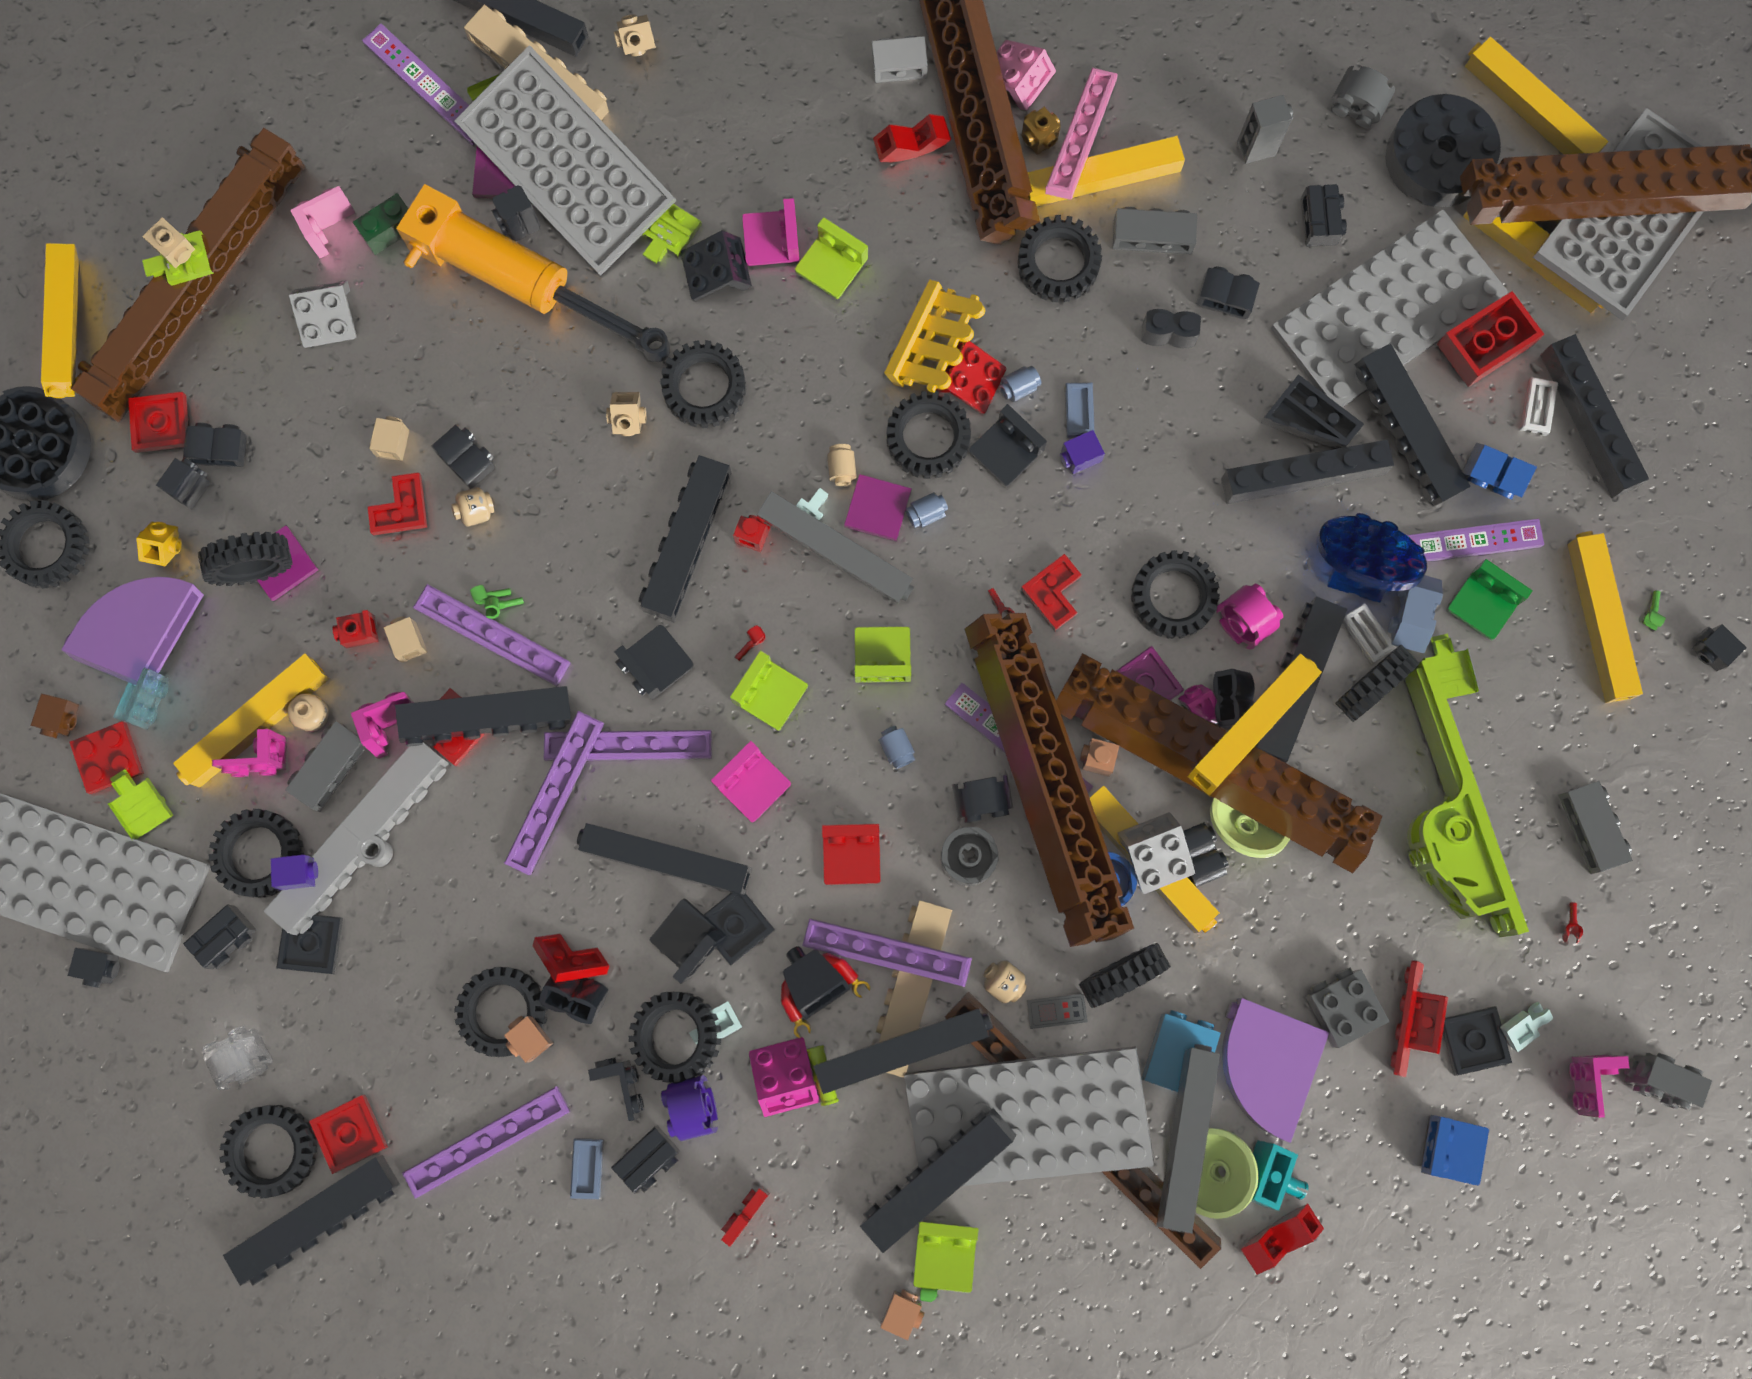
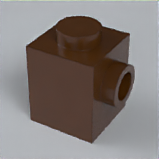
(54, 716)

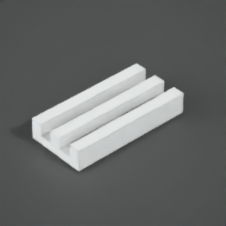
(1534, 426)
(1359, 639)

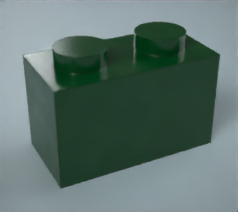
(380, 223)

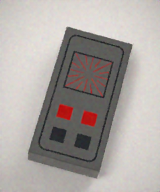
(1057, 1011)

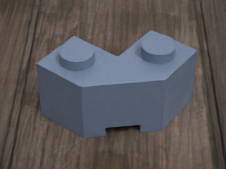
(1415, 618)

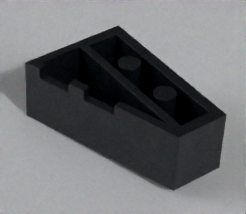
(1312, 415)

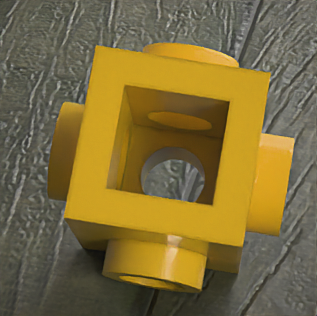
(158, 543)

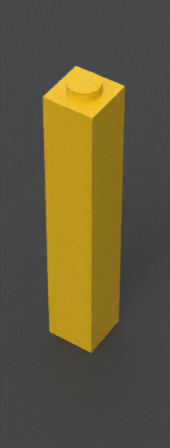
(1533, 100)
(1115, 169)
(1524, 241)
(60, 320)
(1604, 617)
(1254, 724)
(241, 727)
(1180, 895)

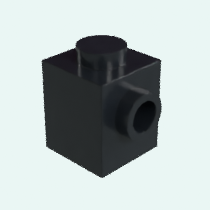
(1718, 647)
(93, 967)

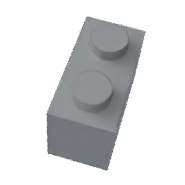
(899, 59)

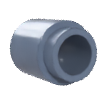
(1020, 383)
(926, 510)
(897, 747)

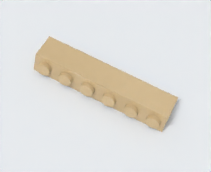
(505, 43)
(911, 991)

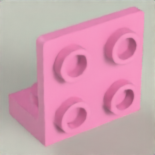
(1024, 71)
(319, 214)

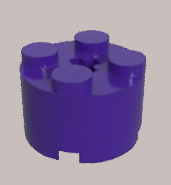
(690, 1108)

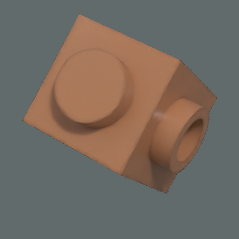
(1099, 757)
(527, 1038)
(902, 1314)

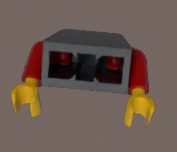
(814, 983)

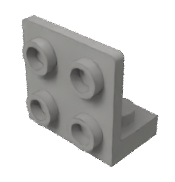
(323, 313)
(1157, 852)

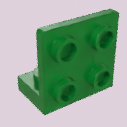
(1488, 599)

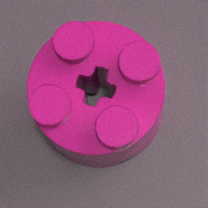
(1249, 616)

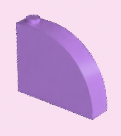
(133, 627)
(1270, 1065)

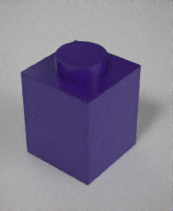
(1082, 452)
(293, 872)

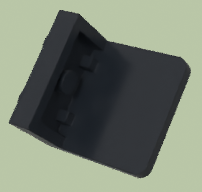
(654, 662)
(628, 1077)

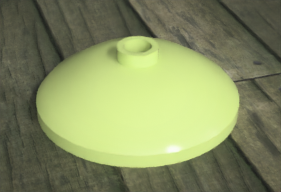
(1245, 833)
(1226, 1195)

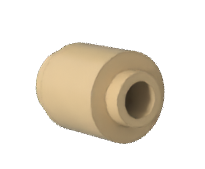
(841, 464)

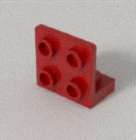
(975, 377)
(851, 854)

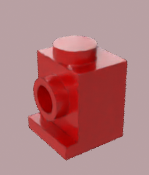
(751, 532)
(364, 633)

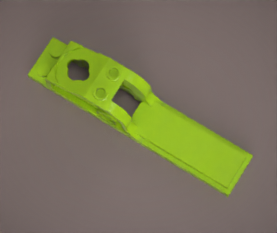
(1472, 848)

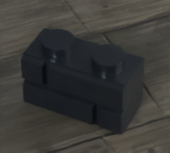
(515, 214)
(1323, 215)
(220, 937)
(646, 1159)

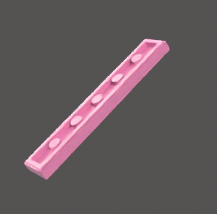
(1081, 134)

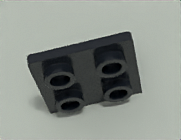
(715, 264)
(1008, 446)
(687, 939)

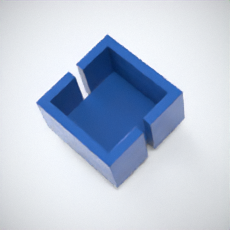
(1506, 473)

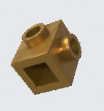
(1040, 130)

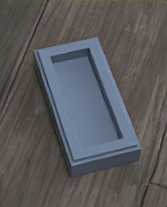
(1079, 409)
(586, 1168)

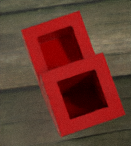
(905, 143)
(1282, 1237)

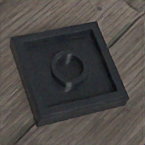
(741, 923)
(312, 950)
(1475, 1041)

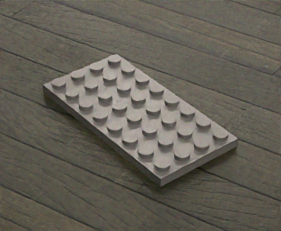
(565, 160)
(1621, 255)
(1396, 297)
(95, 884)
(1066, 1109)

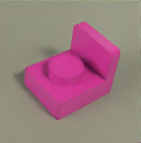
(1200, 701)

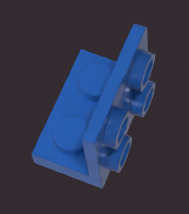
(1455, 1150)

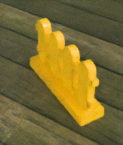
(920, 332)

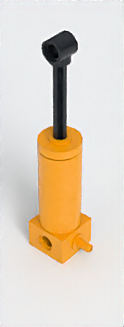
(442, 232)

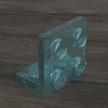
(141, 700)

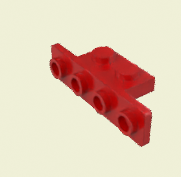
(1421, 1020)

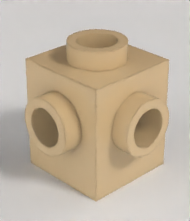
(642, 33)
(626, 413)

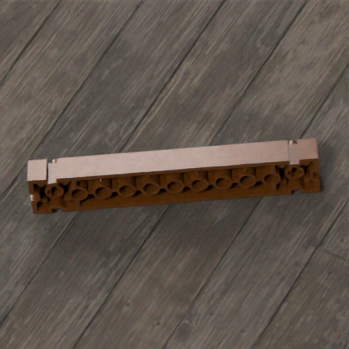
(980, 117)
(1608, 184)
(166, 311)
(1048, 779)
(1256, 787)

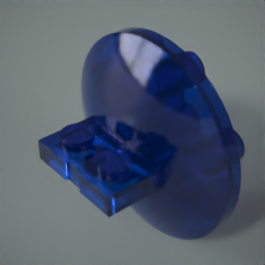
(1370, 556)

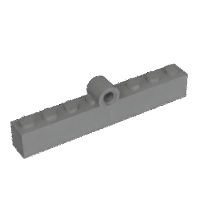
(358, 835)

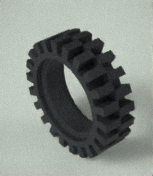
(1059, 229)
(697, 354)
(925, 404)
(245, 558)
(67, 561)
(1193, 568)
(1377, 683)
(229, 835)
(1124, 975)
(476, 988)
(643, 1034)
(234, 1151)

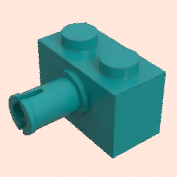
(1274, 1175)

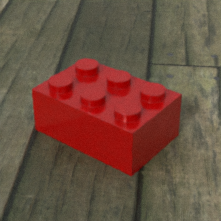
(1490, 338)

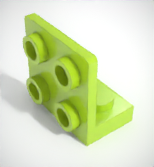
(832, 259)
(882, 654)
(768, 692)
(945, 1257)

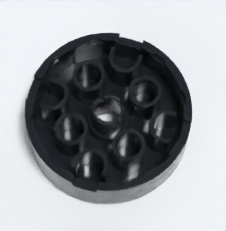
(1436, 145)
(40, 444)

